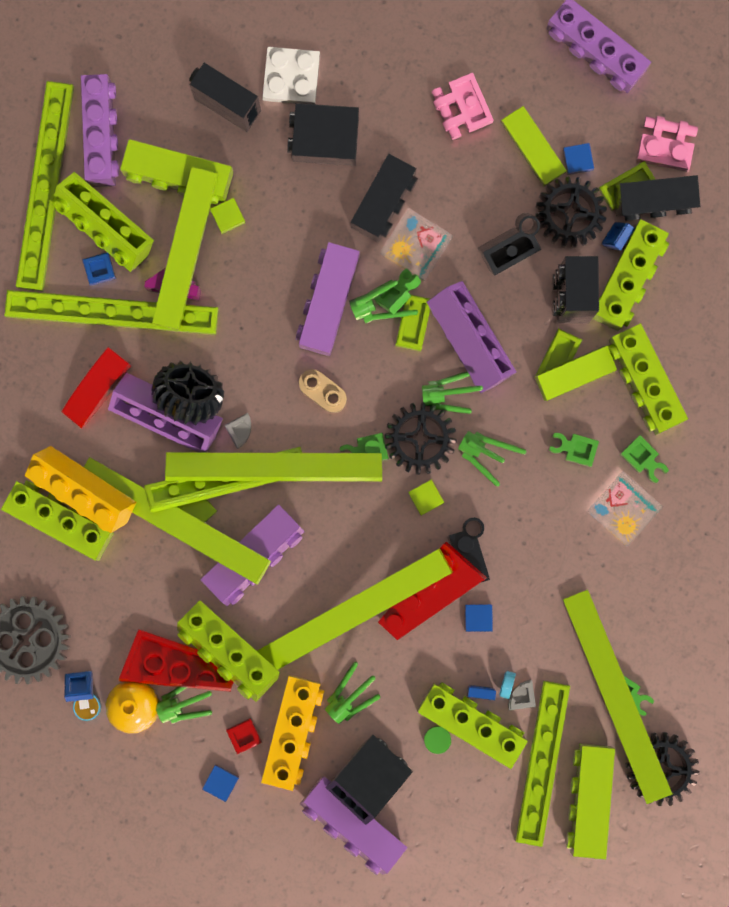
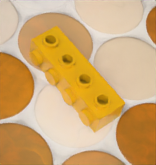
(80, 489)
(291, 733)

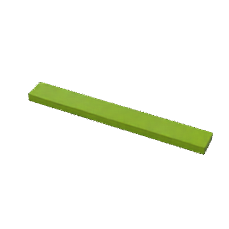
(44, 181)
(103, 312)
(273, 466)
(187, 528)
(357, 610)
(617, 697)

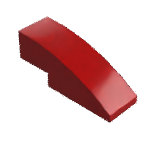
(95, 387)

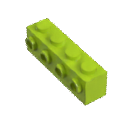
(170, 169)
(102, 221)
(630, 274)
(647, 379)
(56, 520)
(227, 651)
(472, 725)
(591, 802)

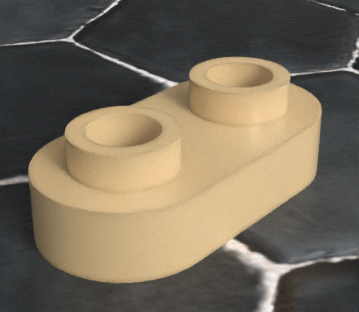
(322, 391)

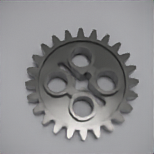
(43, 656)

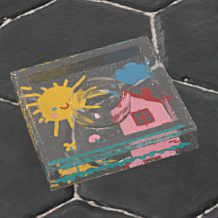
(416, 244)
(624, 509)

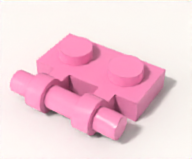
(470, 102)
(665, 151)

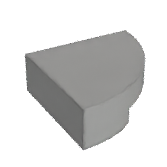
(239, 430)
(522, 696)

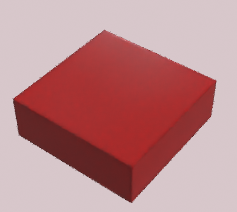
(244, 736)

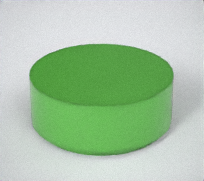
(437, 740)

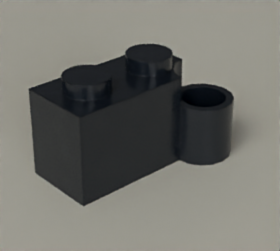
(511, 246)
(469, 546)

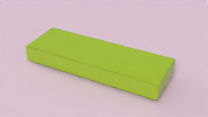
(533, 146)
(575, 373)

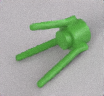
(364, 305)
(434, 395)
(474, 444)
(341, 707)
(170, 708)

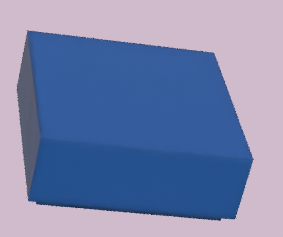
(578, 159)
(618, 236)
(99, 268)
(478, 618)
(78, 686)
(481, 692)
(220, 783)

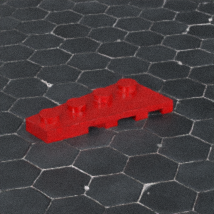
(424, 604)
(170, 664)

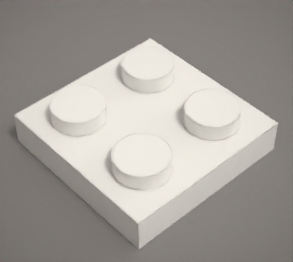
(291, 75)

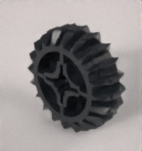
(582, 213)
(187, 392)
(422, 415)
(663, 756)

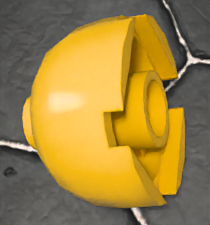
(132, 707)

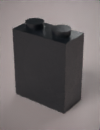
(224, 96)
(324, 134)
(369, 779)

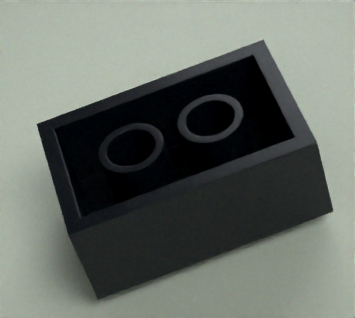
(576, 289)

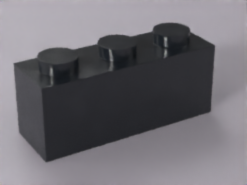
(657, 197)
(384, 198)

